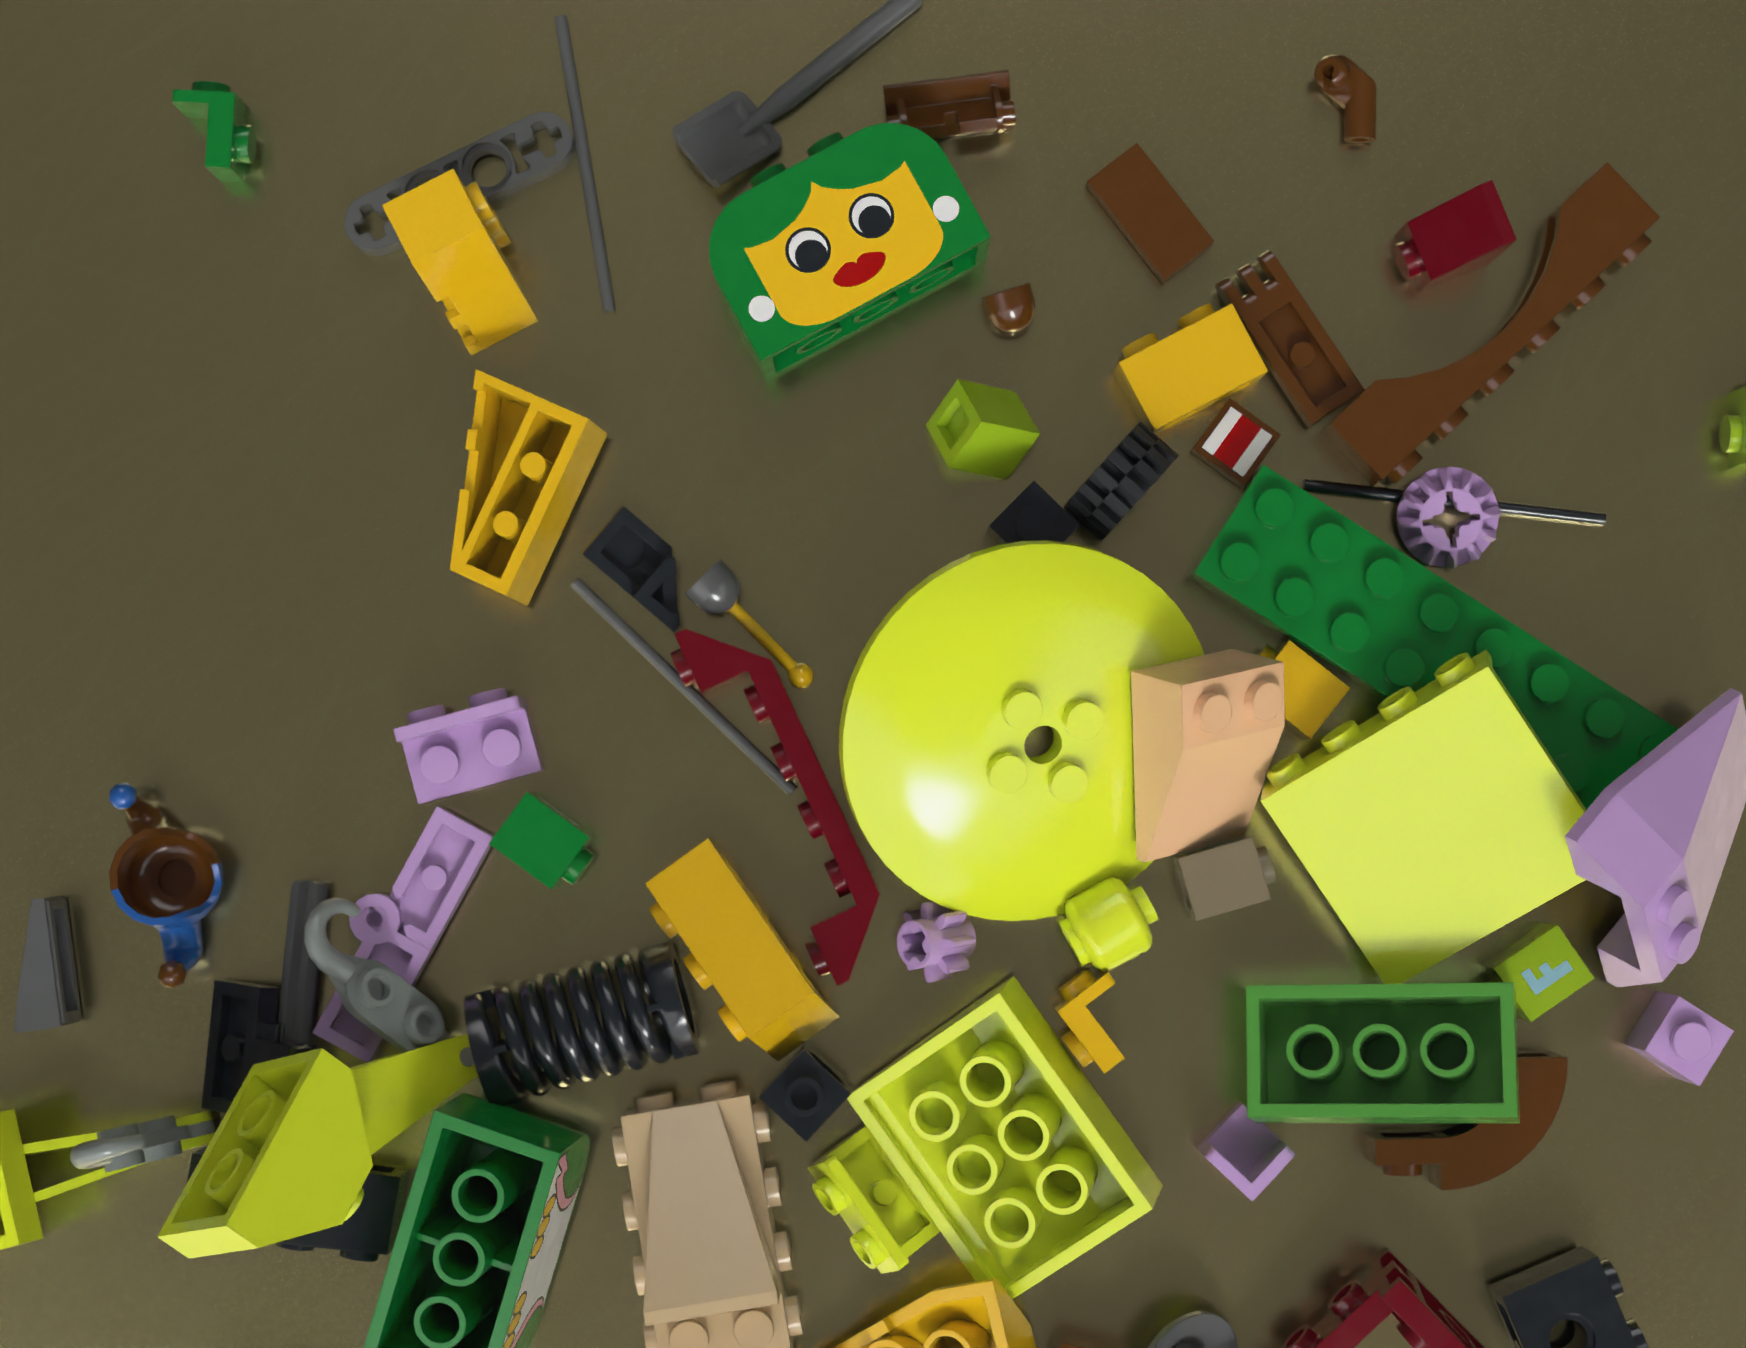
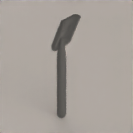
(738, 135)

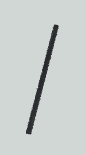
(1506, 508)

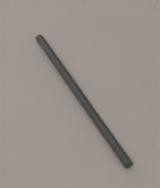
(584, 163)
(689, 692)

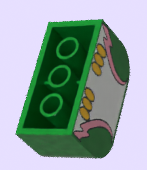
(480, 1229)

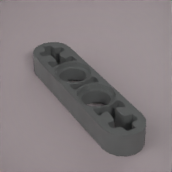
(462, 161)

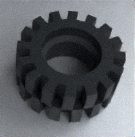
(1120, 481)

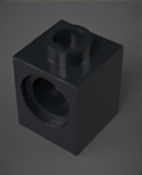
(805, 1092)

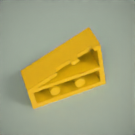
(458, 255)
(519, 485)
(738, 952)

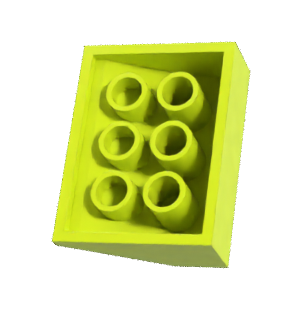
(1006, 1142)

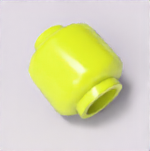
(1108, 924)

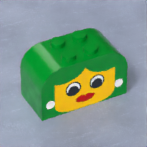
(841, 241)

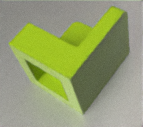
(982, 429)

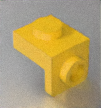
(1086, 1036)

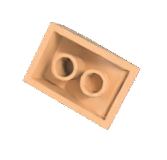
(1202, 747)

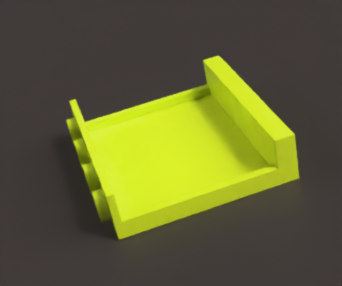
(1430, 819)

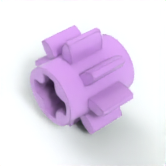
(936, 941)

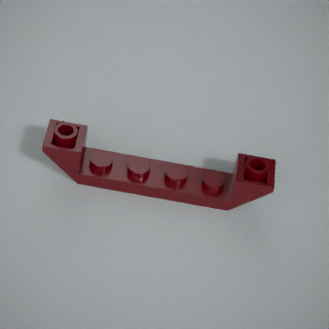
(717, 664)

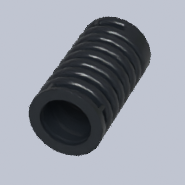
(598, 1048)

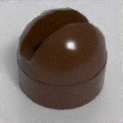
(1011, 308)

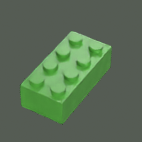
(1382, 1053)

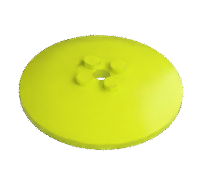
(945, 714)

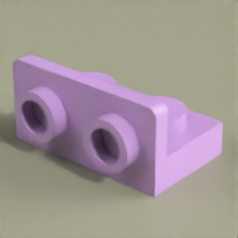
(469, 746)

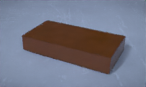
(1149, 213)

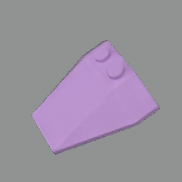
(1664, 841)

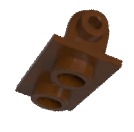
(953, 104)

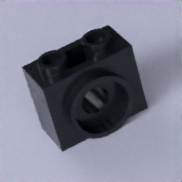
(1565, 1288)

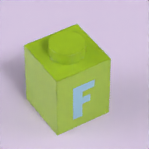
(1541, 968)

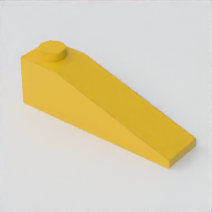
(952, 1317)

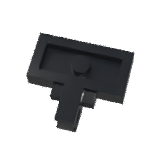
(242, 1035)

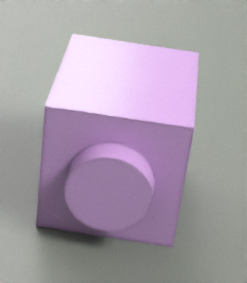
(1678, 1037)

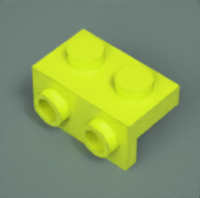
(873, 1202)

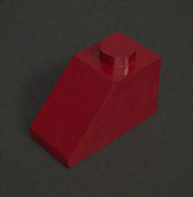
(1454, 238)

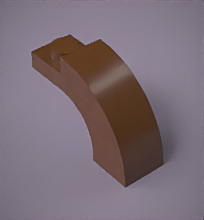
(1477, 1151)

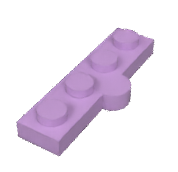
(410, 921)

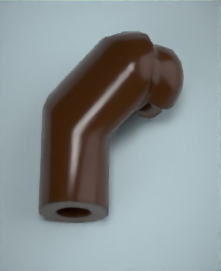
(1353, 92)

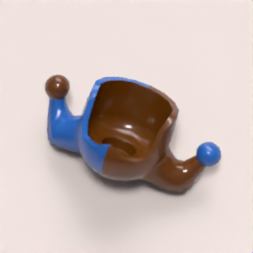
(164, 881)

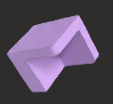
(1245, 1152)

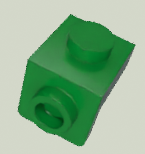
(229, 137)

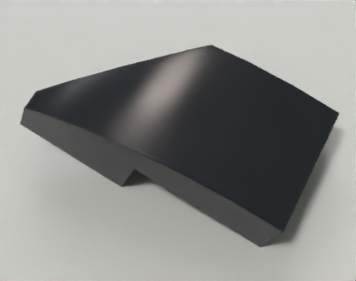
(637, 563)

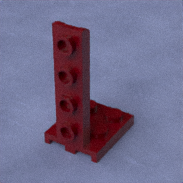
(1387, 1290)

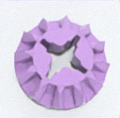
(1427, 498)

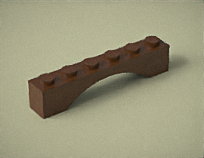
(1580, 240)

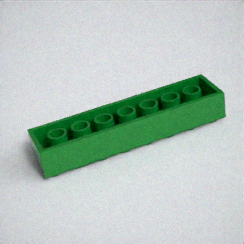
(1395, 622)

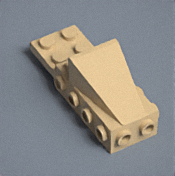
(706, 1221)

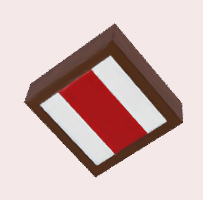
(1235, 443)

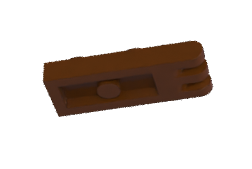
(1291, 340)

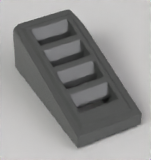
(48, 973)

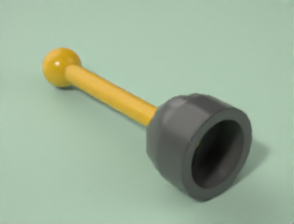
(719, 593)

